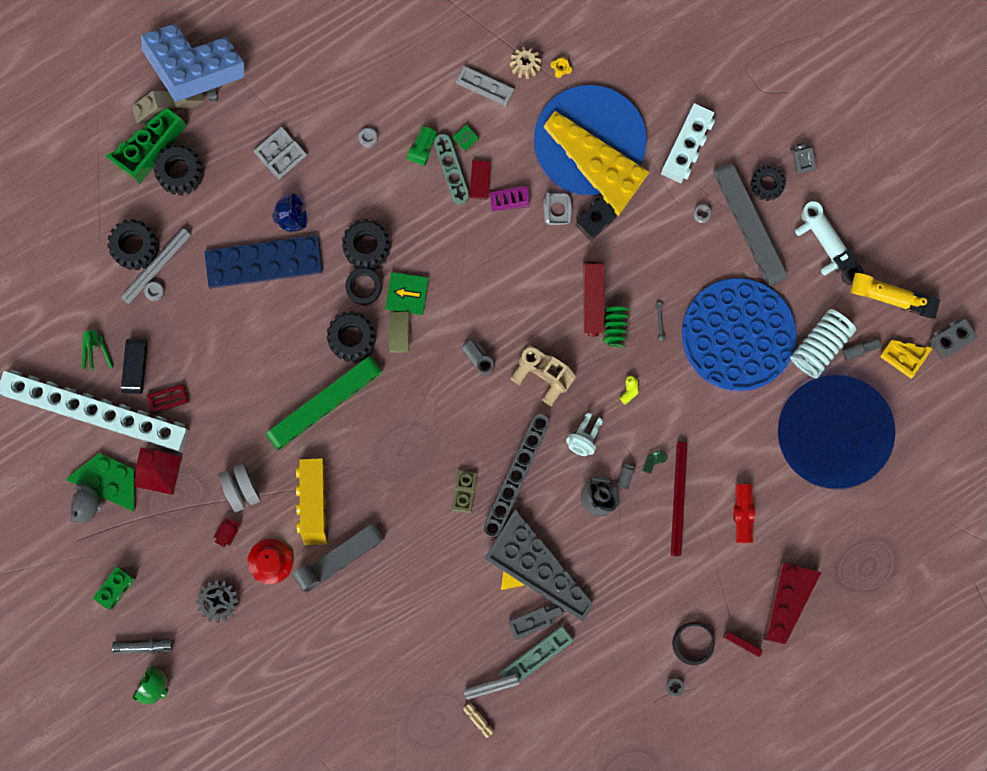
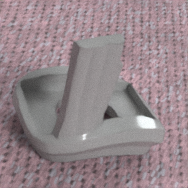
(561, 198)

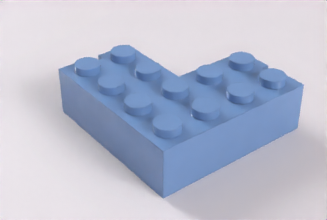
(190, 70)

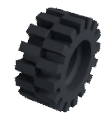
(771, 172)

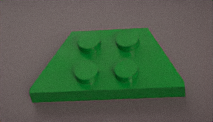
(109, 479)

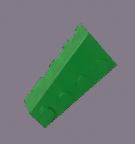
(139, 152)

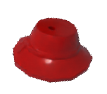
(275, 567)

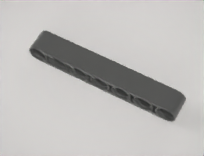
(750, 224)
(523, 468)

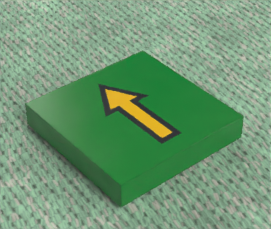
(406, 293)

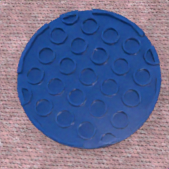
(600, 113)
(738, 334)

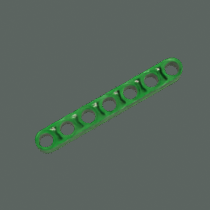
(324, 403)

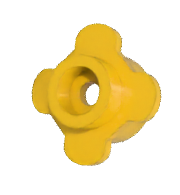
(563, 61)

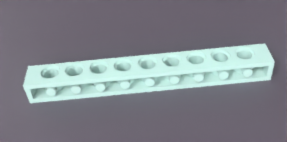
(11, 380)

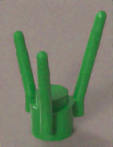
(91, 341)

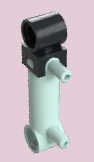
(841, 257)

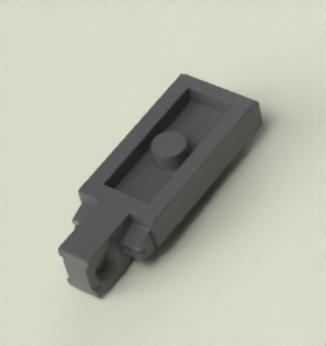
(533, 622)

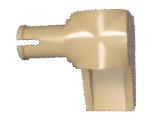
(541, 368)

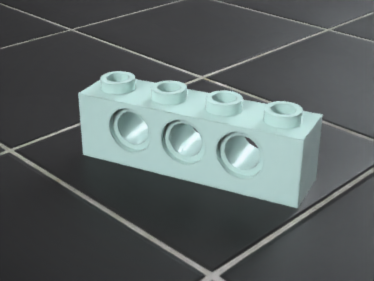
(699, 116)

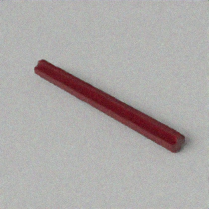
(678, 502)

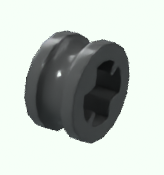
(679, 690)

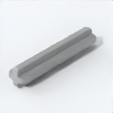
(492, 686)

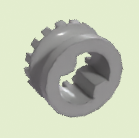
(705, 209)

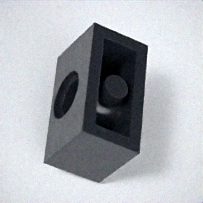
(594, 228)

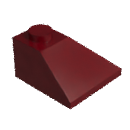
(157, 471)

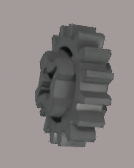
(212, 613)

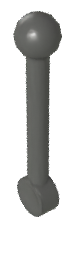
(659, 306)

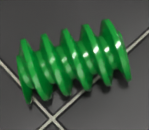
(615, 326)

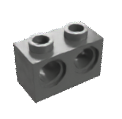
(954, 341)

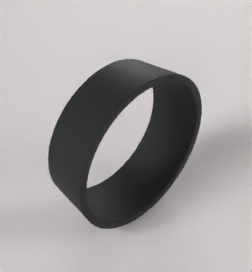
(675, 644)

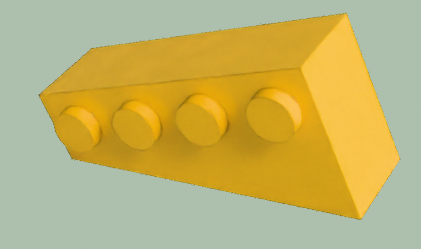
(312, 501)

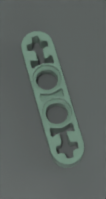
(452, 169)

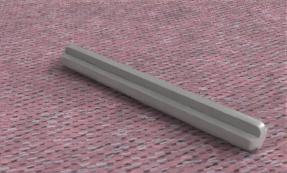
(155, 265)

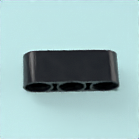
(134, 366)

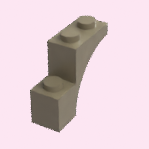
(157, 101)

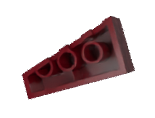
(788, 601)

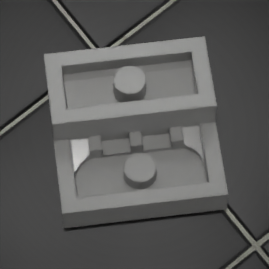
(279, 153)

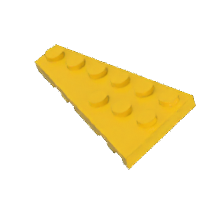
(602, 165)

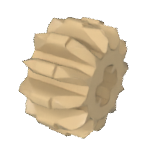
(519, 59)

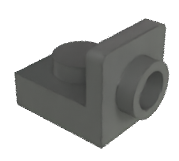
(803, 157)

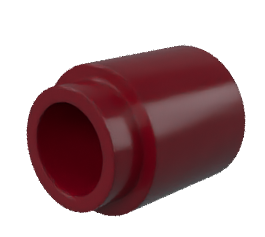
(226, 532)

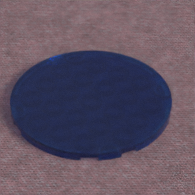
(836, 432)

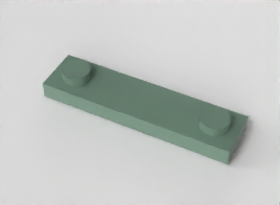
(539, 654)

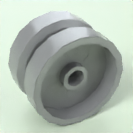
(236, 489)

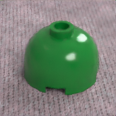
(151, 686)

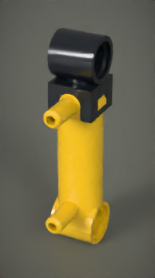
(907, 300)

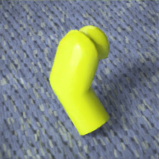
(631, 389)

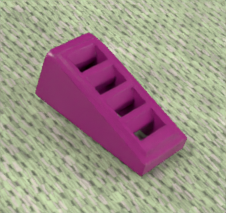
(513, 191)

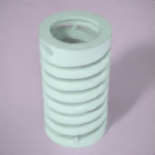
(826, 346)

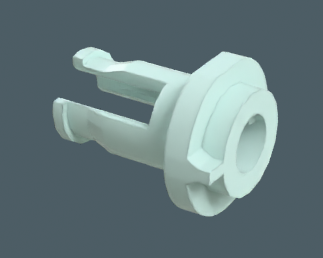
(581, 442)

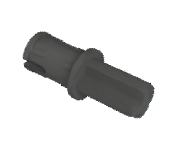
(861, 348)

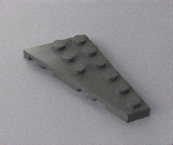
(529, 561)

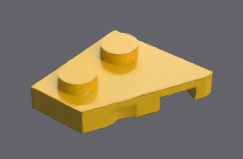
(905, 357)

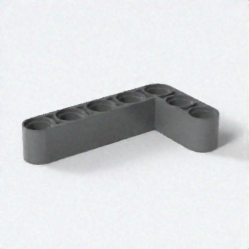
(311, 576)

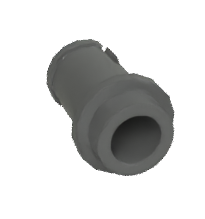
(626, 476)

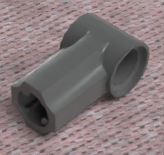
(478, 357)

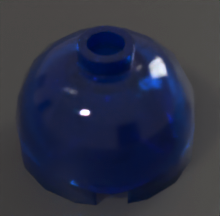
(289, 213)

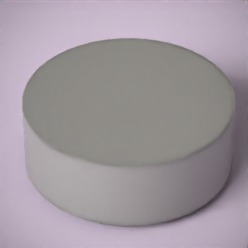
(368, 137)
(154, 291)

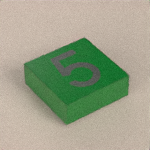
(465, 138)

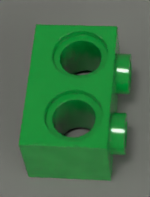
(114, 588)

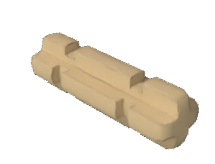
(478, 720)

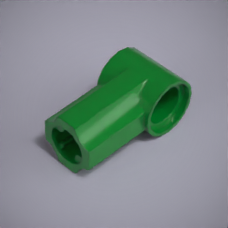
(420, 150)

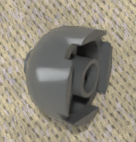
(599, 497)
(84, 504)

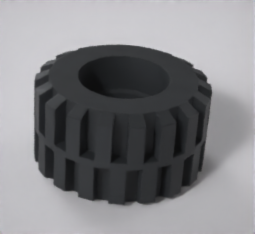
(174, 155)
(366, 229)
(127, 230)
(351, 320)

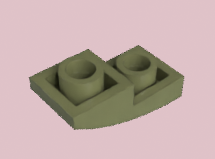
(399, 332)
(464, 491)

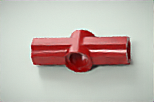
(744, 513)

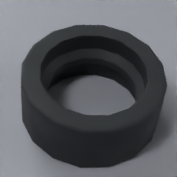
(363, 272)

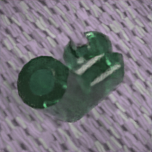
(653, 459)

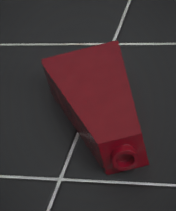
(593, 297)

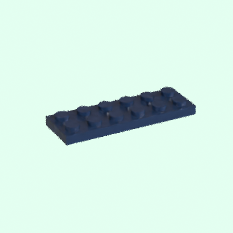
(263, 262)

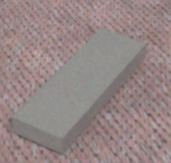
(485, 86)

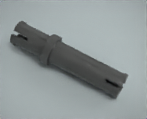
(143, 646)

